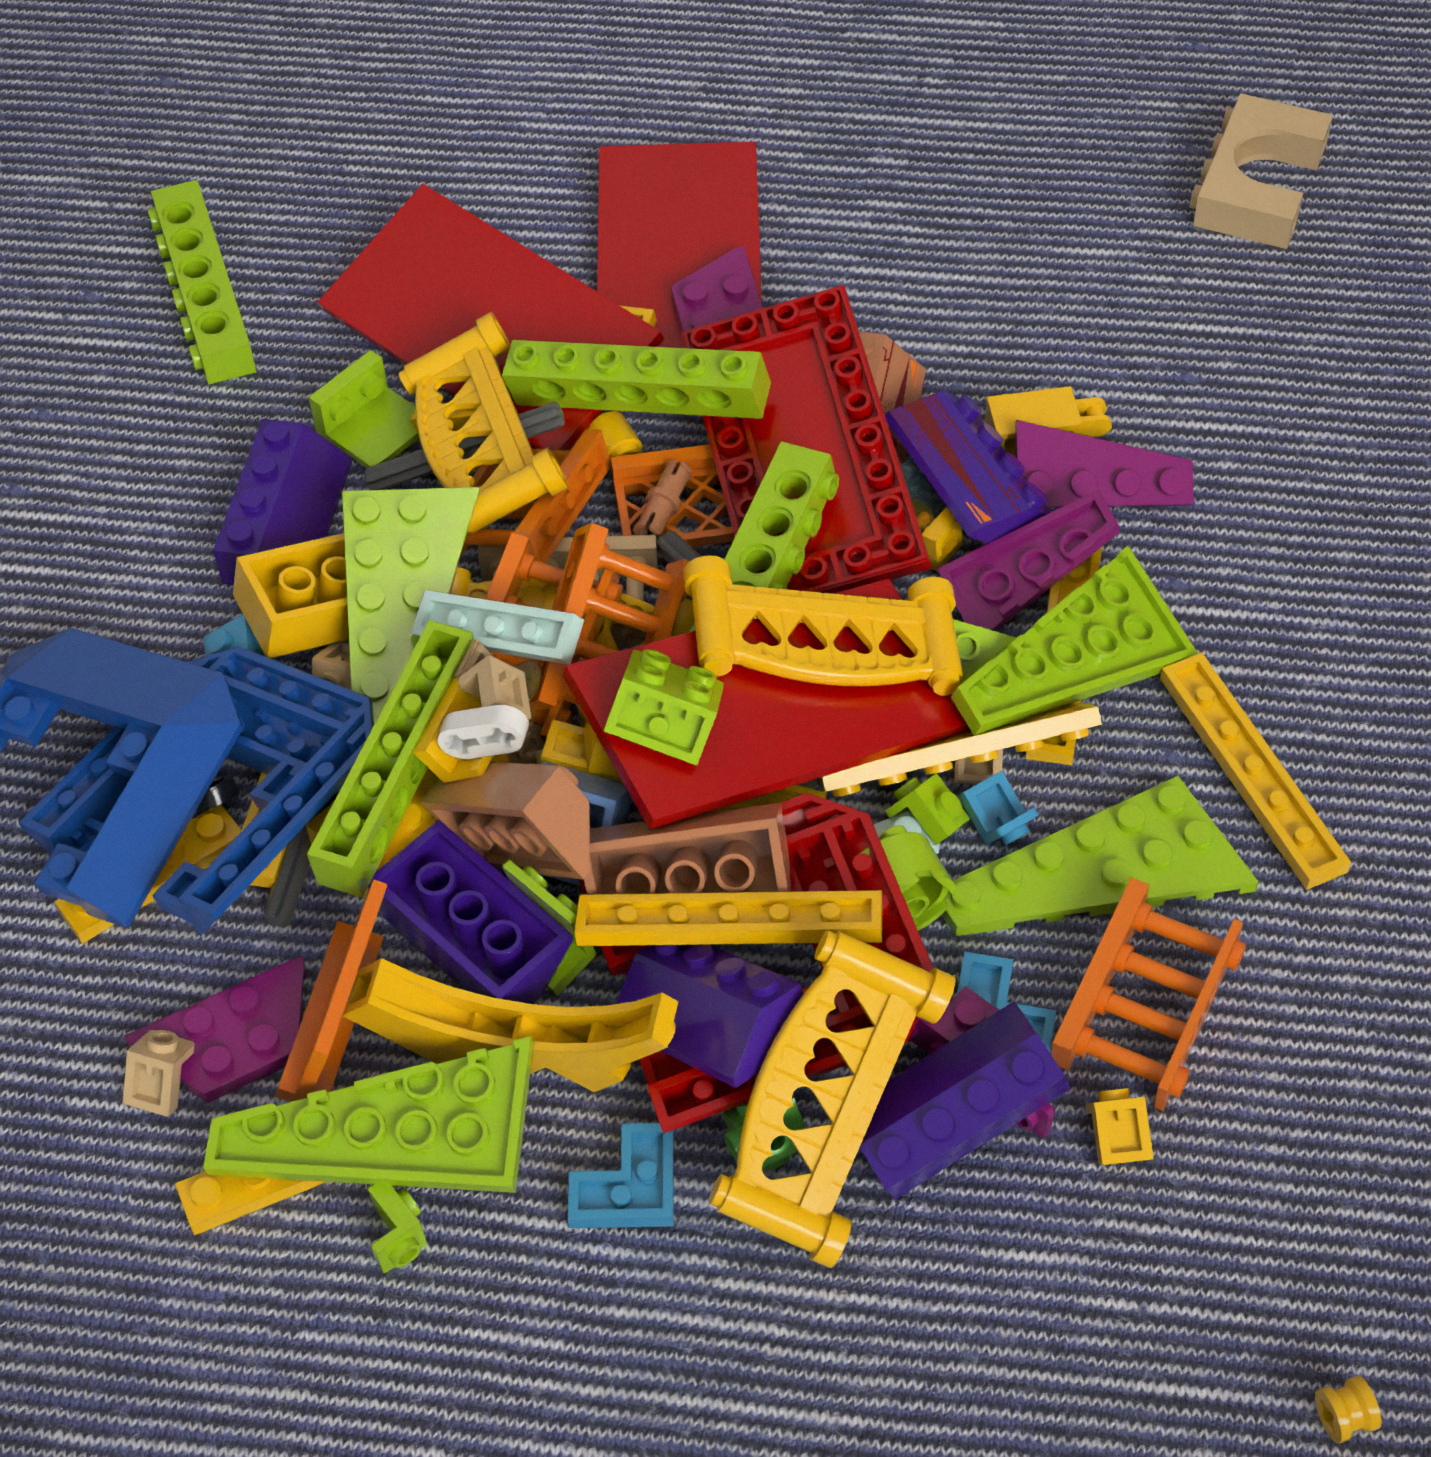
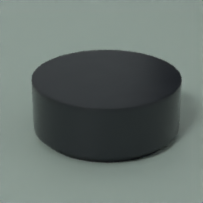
(218, 793)

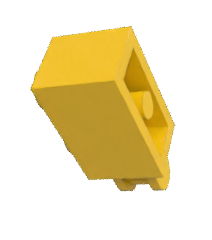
(1047, 408)

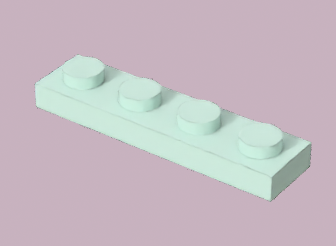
(505, 626)

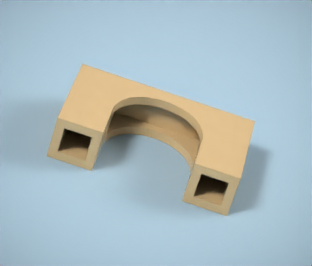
(1258, 131)

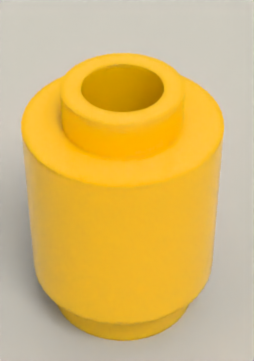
(617, 434)

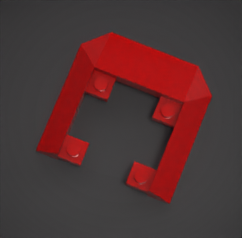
(823, 856)

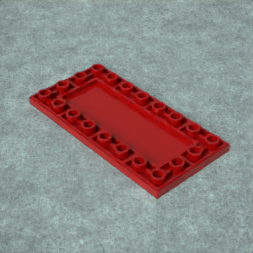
(670, 215)
(446, 268)
(827, 403)
(766, 726)

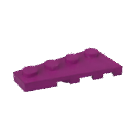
(1075, 465)
(1022, 565)

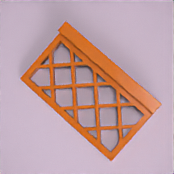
(639, 472)
(323, 1029)

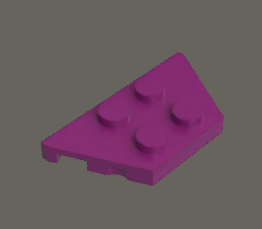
(716, 291)
(238, 1031)

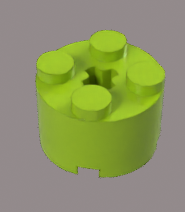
(918, 873)

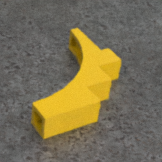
(445, 1022)

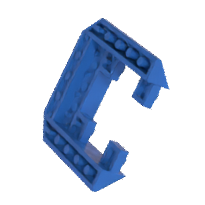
(293, 730)
(173, 744)

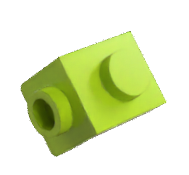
(932, 805)
(406, 1234)

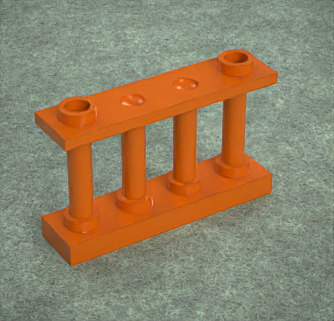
(551, 516)
(521, 564)
(578, 596)
(1117, 955)

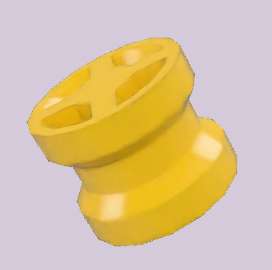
(1348, 1409)

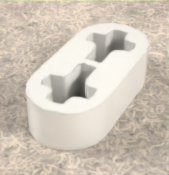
(483, 731)

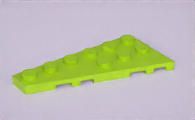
(393, 553)
(1086, 645)
(1086, 866)
(407, 1127)

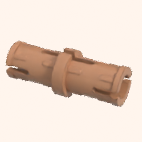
(663, 499)

